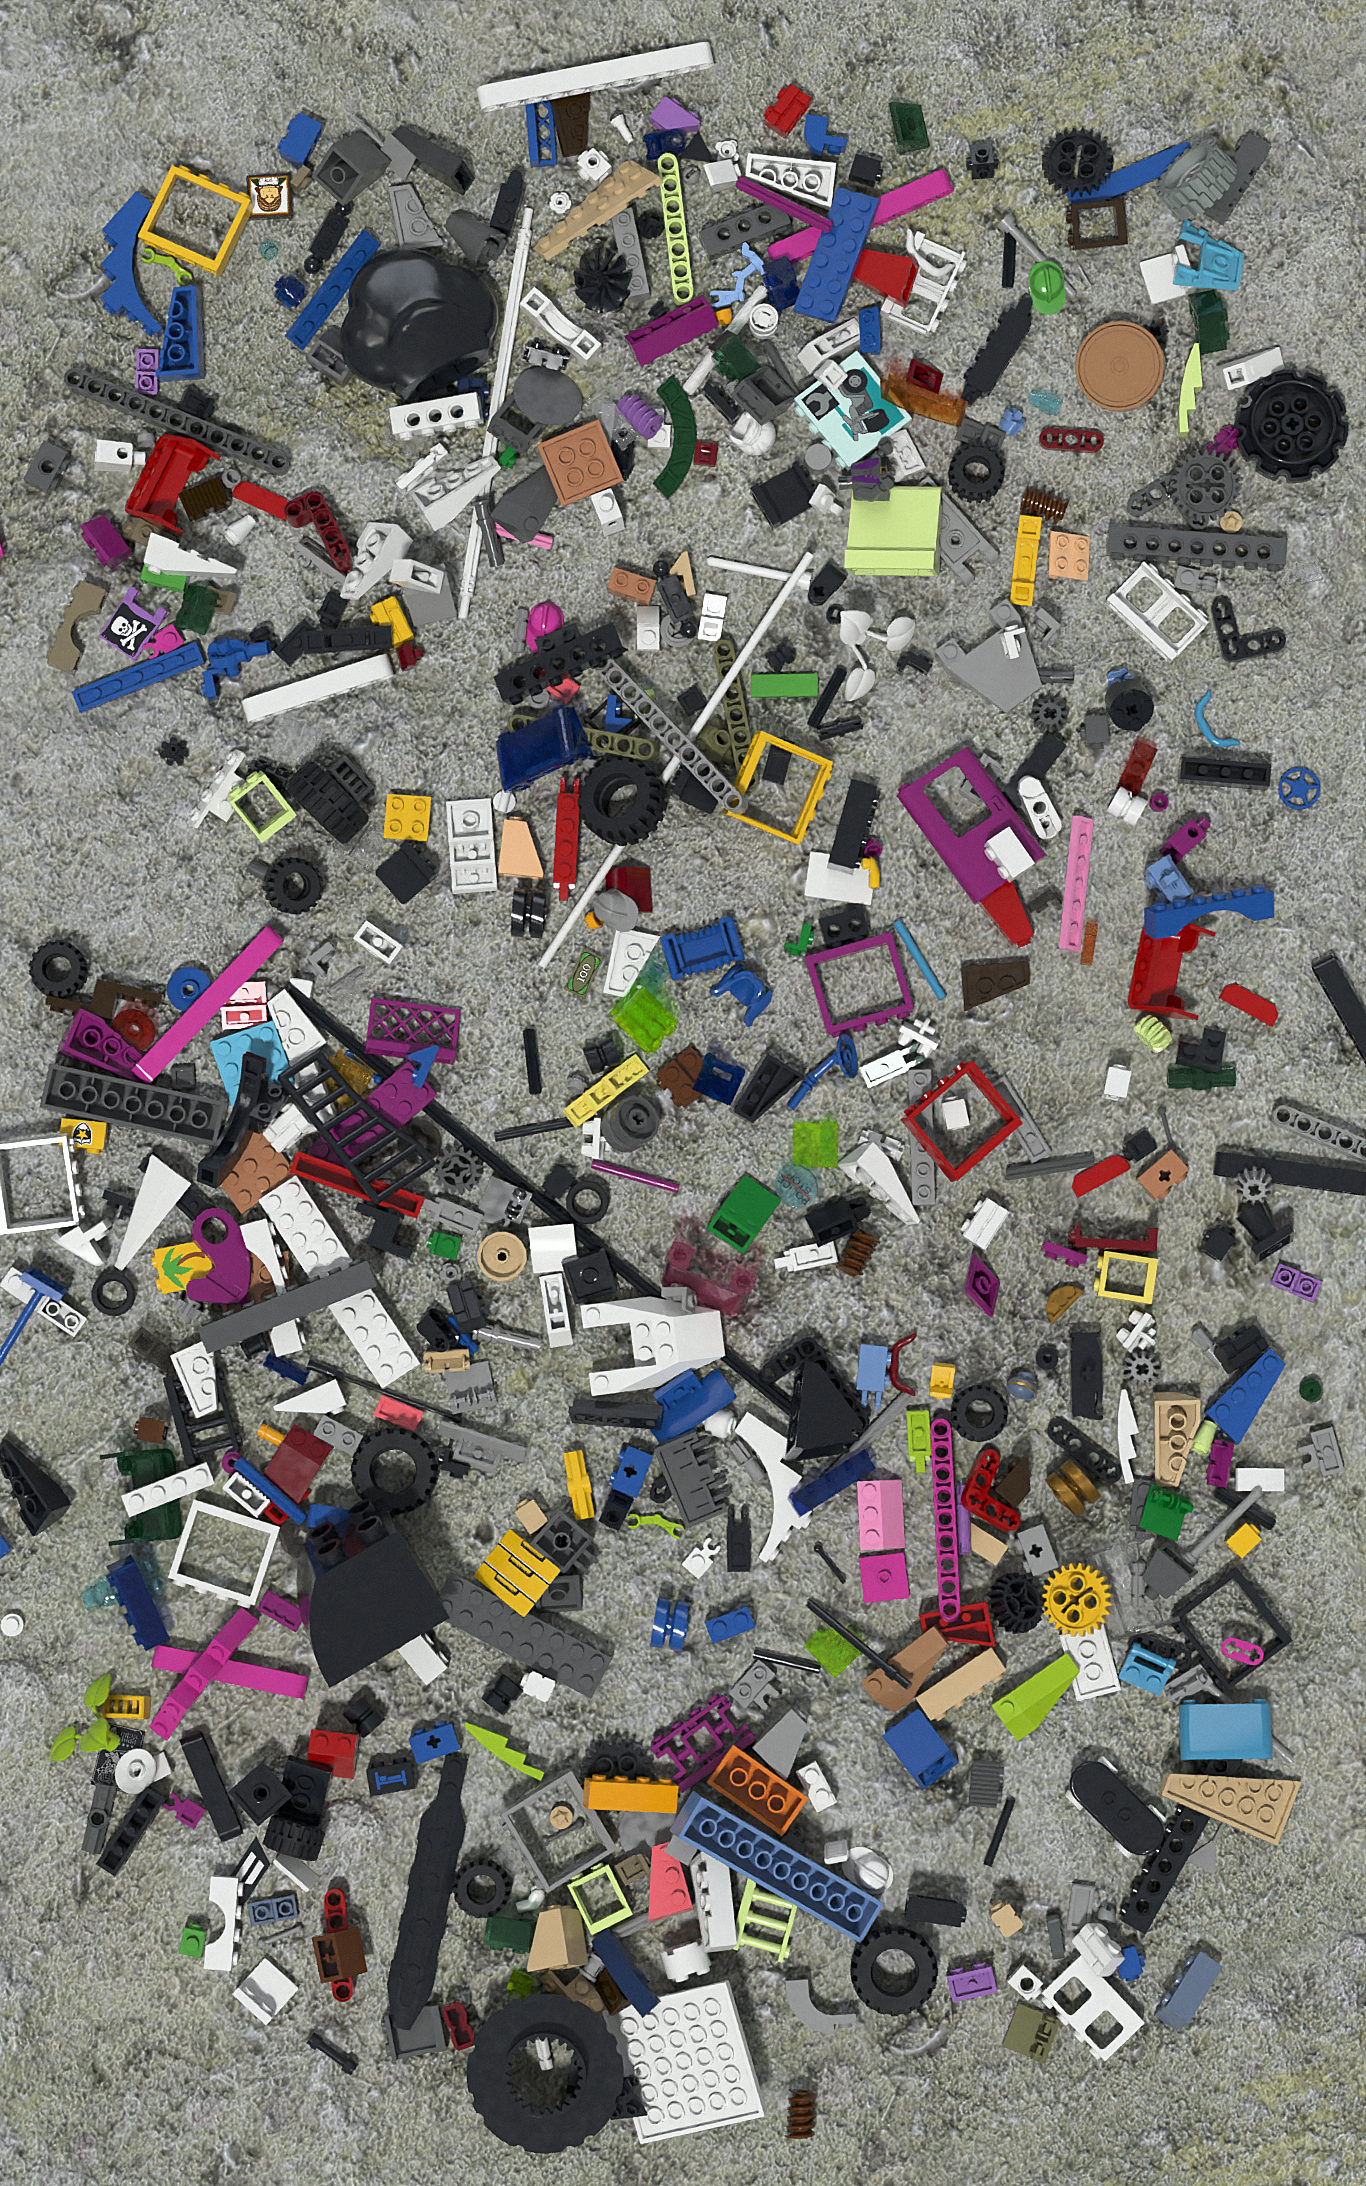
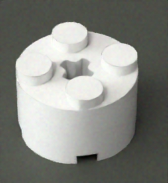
(685, 1959)

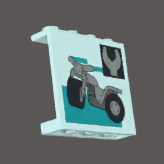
(851, 416)

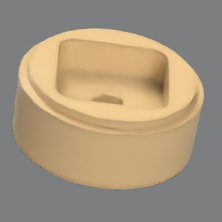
(1230, 522)
(561, 1817)

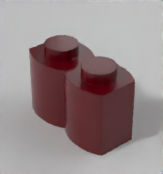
(456, 2018)

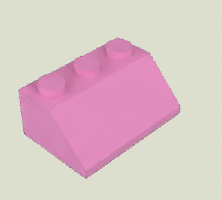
(880, 1514)

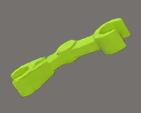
(169, 262)
(658, 1520)

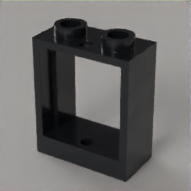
(934, 1910)

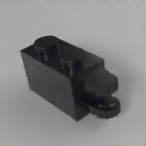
(508, 204)
(836, 1219)

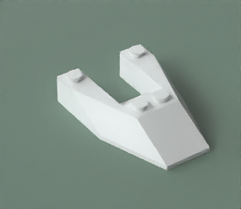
(663, 1341)

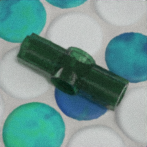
(1200, 1079)

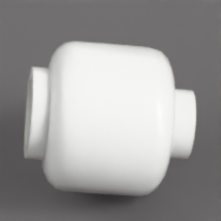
(721, 1423)

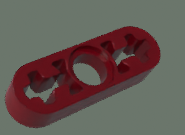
(1077, 433)

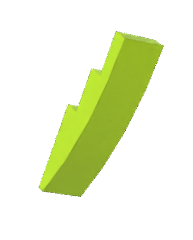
(497, 1745)

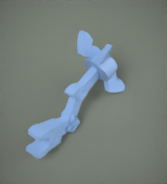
(729, 297)

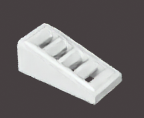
(836, 1851)

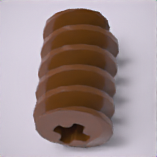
(1043, 505)
(857, 1253)
(801, 2114)

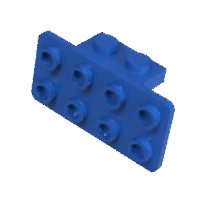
(690, 1402)

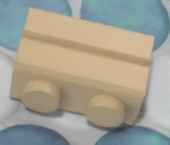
(1005, 1918)

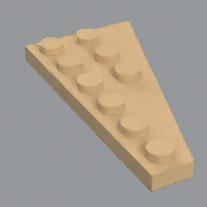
(599, 206)
(1244, 1803)

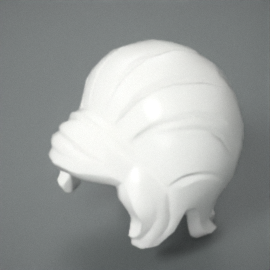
(751, 436)

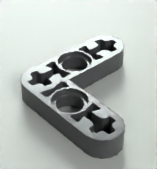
(1145, 508)

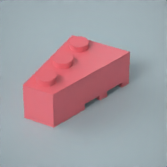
(668, 1886)

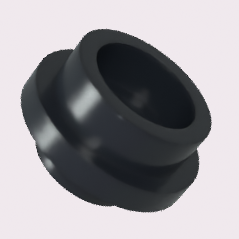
(1039, 1358)

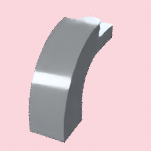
(800, 2003)

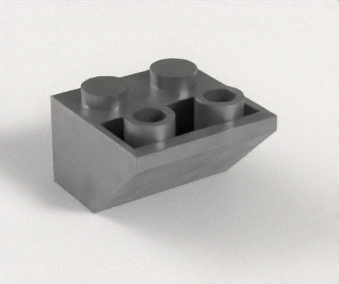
(327, 358)

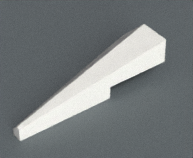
(156, 1197)

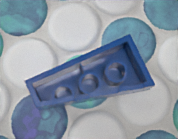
(183, 338)
(1243, 1399)

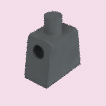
(1167, 1573)

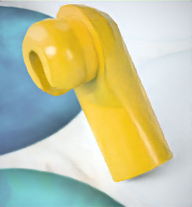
(874, 873)

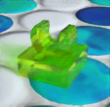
(520, 1983)

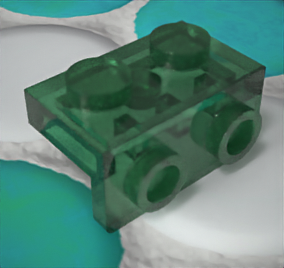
(196, 609)

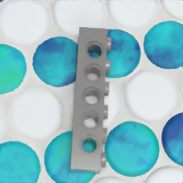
(920, 1162)

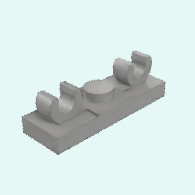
(321, 558)

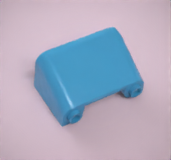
(1225, 1731)

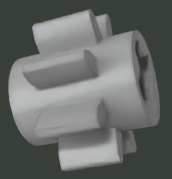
(187, 1310)

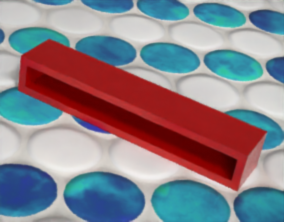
(342, 1180)

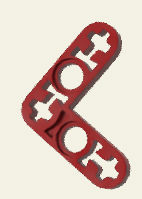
(980, 1494)

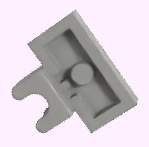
(1323, 1452)
(755, 1686)

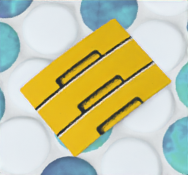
(516, 1573)

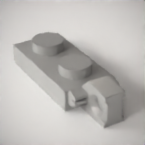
(453, 1214)

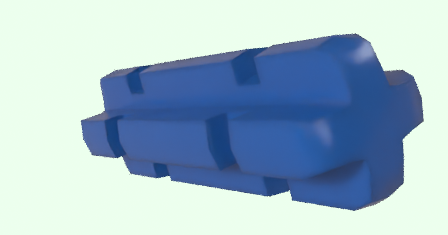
(465, 1339)

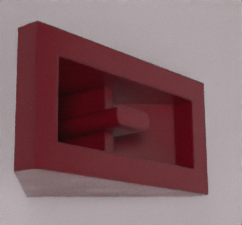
(924, 376)

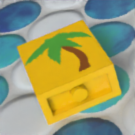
(179, 1265)

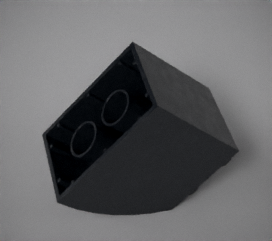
(363, 1591)

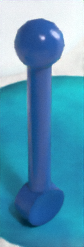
(377, 1079)

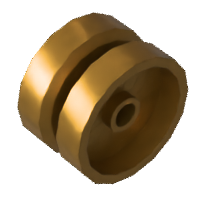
(1070, 1490)

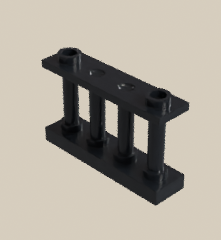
(186, 1430)

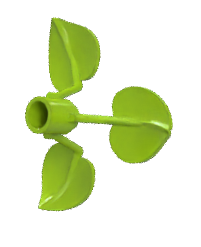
(98, 1735)

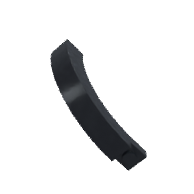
(237, 1133)

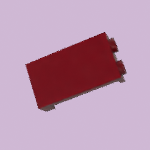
(1149, 1244)

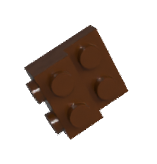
(680, 1078)

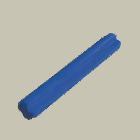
(270, 1490)

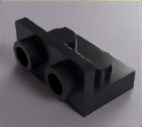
(267, 1107)

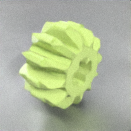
(1153, 1033)

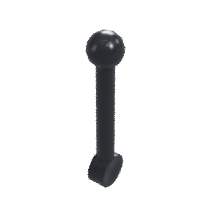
(818, 1549)

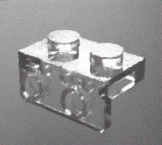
(409, 447)

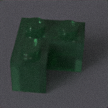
(1209, 321)
(732, 357)
(510, 1933)

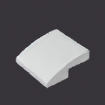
(551, 1246)

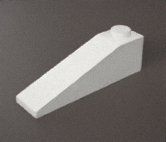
(447, 497)

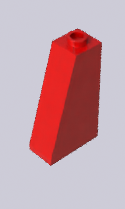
(887, 275)
(1008, 915)

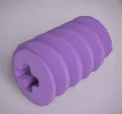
(640, 416)

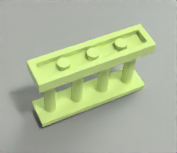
(745, 1915)

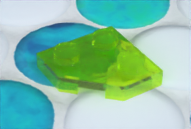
(832, 1650)

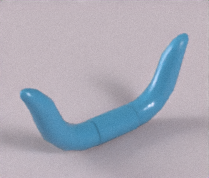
(1206, 729)

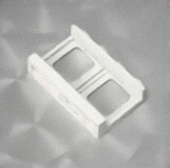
(926, 287)
(1147, 623)
(1102, 1998)

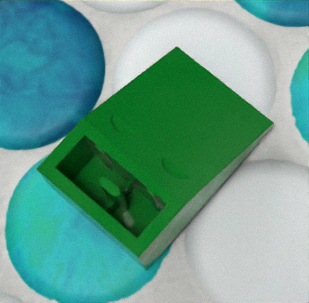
(743, 1215)

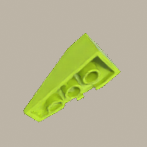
(1033, 1699)

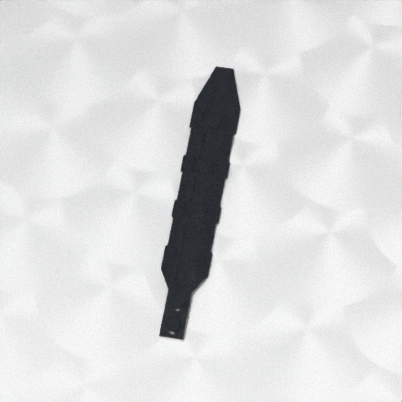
(427, 1898)

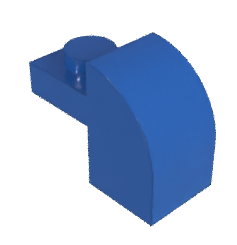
(817, 140)

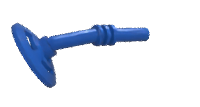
(844, 1057)

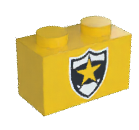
(86, 1134)

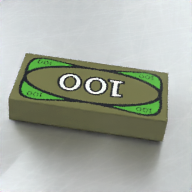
(583, 973)

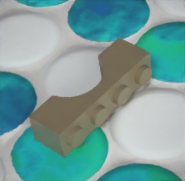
(86, 601)

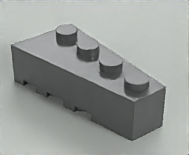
(1248, 159)

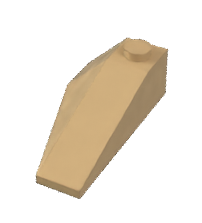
(1174, 1428)

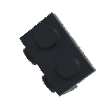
(692, 791)
(406, 872)

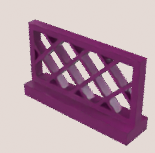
(400, 1049)

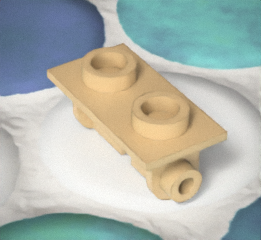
(453, 1359)

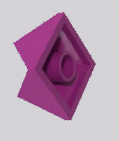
(981, 1286)

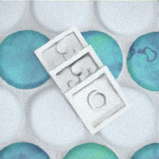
(471, 846)

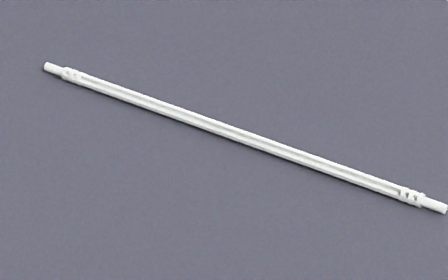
(497, 400)

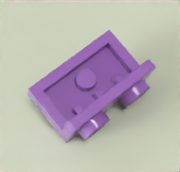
(972, 1982)

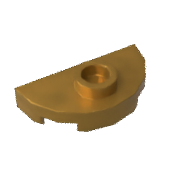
(1060, 1301)

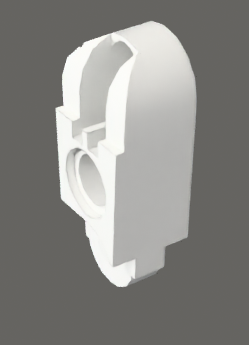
(1030, 792)

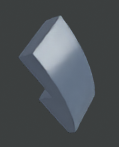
(272, 1910)

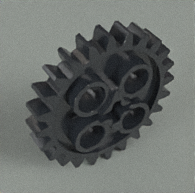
(1056, 160)
(621, 1751)

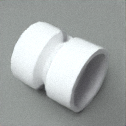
(763, 321)
(1127, 806)

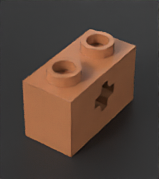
(631, 586)
(1168, 1163)

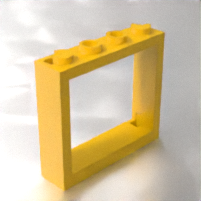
(218, 265)
(814, 794)

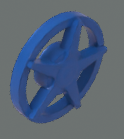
(1299, 788)

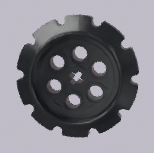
(1319, 405)

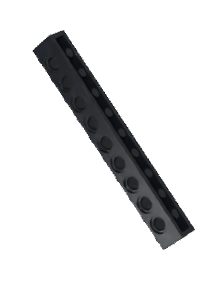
(1142, 1920)

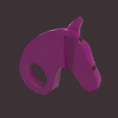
(231, 1274)

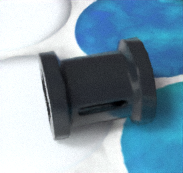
(254, 1346)

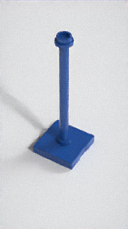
(43, 1286)

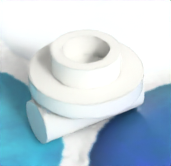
(504, 802)

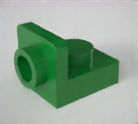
(444, 1245)

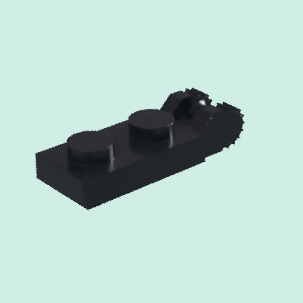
(738, 1544)

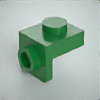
(508, 458)
(806, 938)

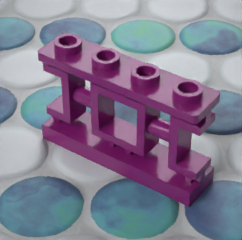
(712, 1756)

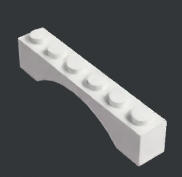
(259, 1240)

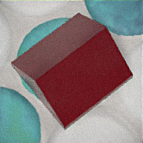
(633, 883)

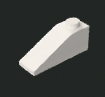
(830, 345)
(556, 1310)
(320, 1400)

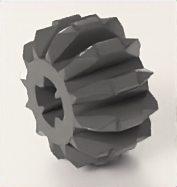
(1049, 707)

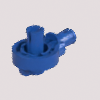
(229, 652)

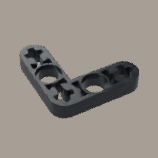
(1241, 644)

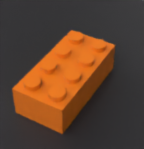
(757, 1790)

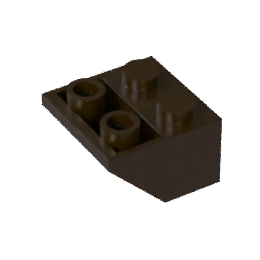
(1015, 1484)

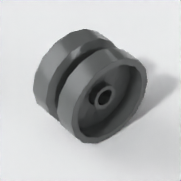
(630, 1124)

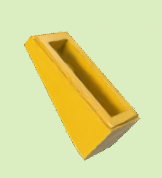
(140, 1707)

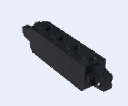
(998, 353)

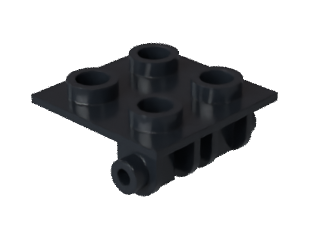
(628, 2102)

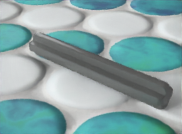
(1050, 1167)

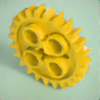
(1066, 1583)

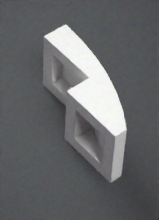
(712, 617)
(1263, 1478)

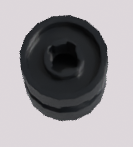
(602, 1055)
(502, 1694)
(364, 1716)

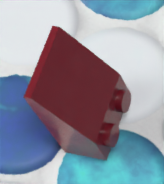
(297, 1463)

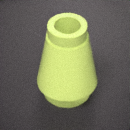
(1204, 1438)

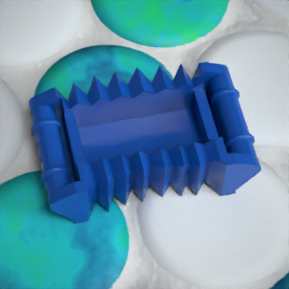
(702, 951)

